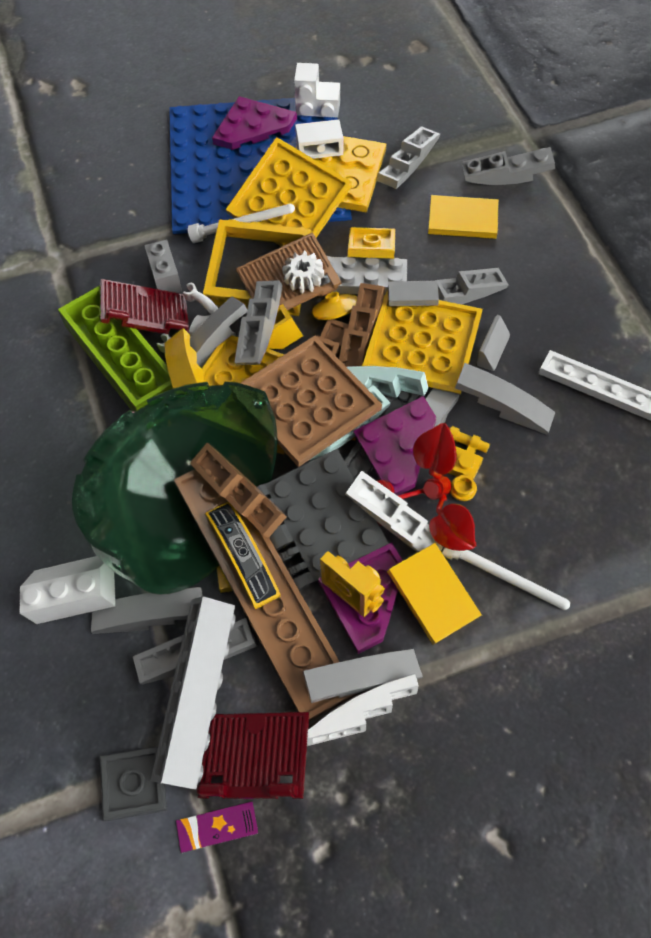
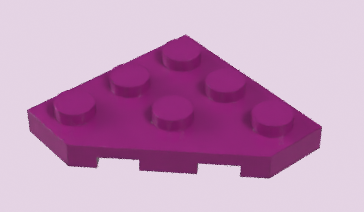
(252, 122)
(390, 443)
(371, 629)

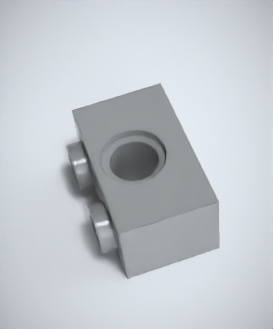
(163, 266)

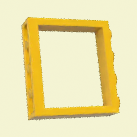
(244, 230)

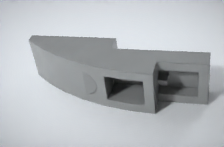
(503, 170)

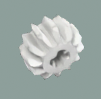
(303, 272)

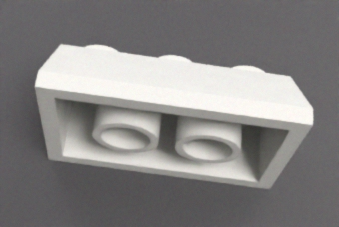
(67, 590)

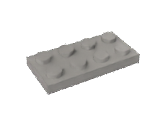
(366, 270)

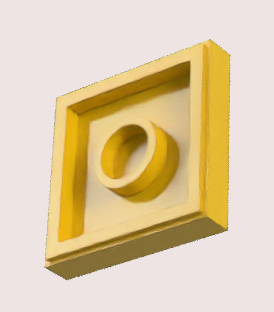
(371, 242)

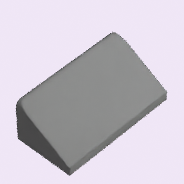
(493, 344)

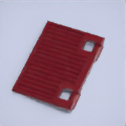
(142, 307)
(253, 754)

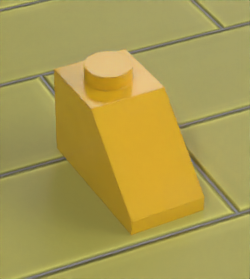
(284, 330)

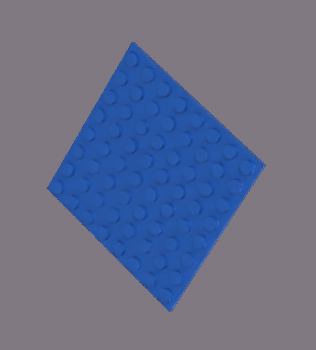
(210, 175)

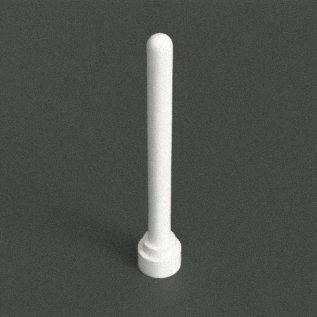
(199, 232)
(508, 576)

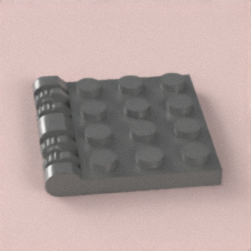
(320, 517)

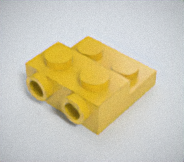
(356, 586)

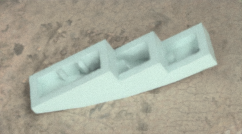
(391, 380)

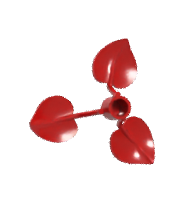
(454, 524)

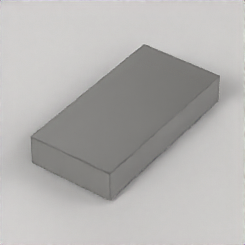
(413, 293)

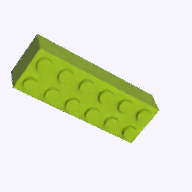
(117, 351)

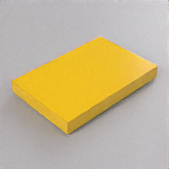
(463, 216)
(434, 593)

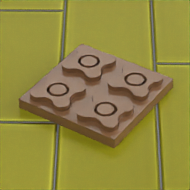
(313, 399)

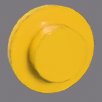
(463, 488)

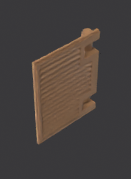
(270, 268)

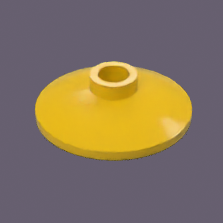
(334, 306)

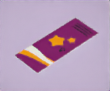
(216, 827)

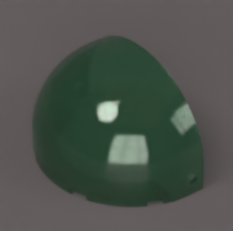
(128, 489)

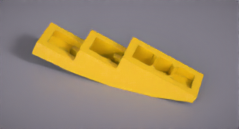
(182, 360)

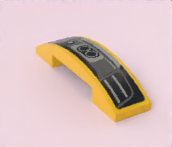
(243, 554)

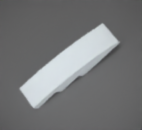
(391, 512)
(351, 716)

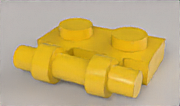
(466, 460)

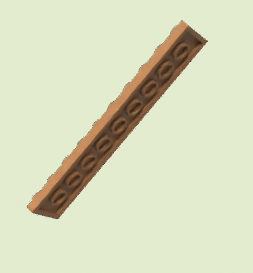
(283, 625)

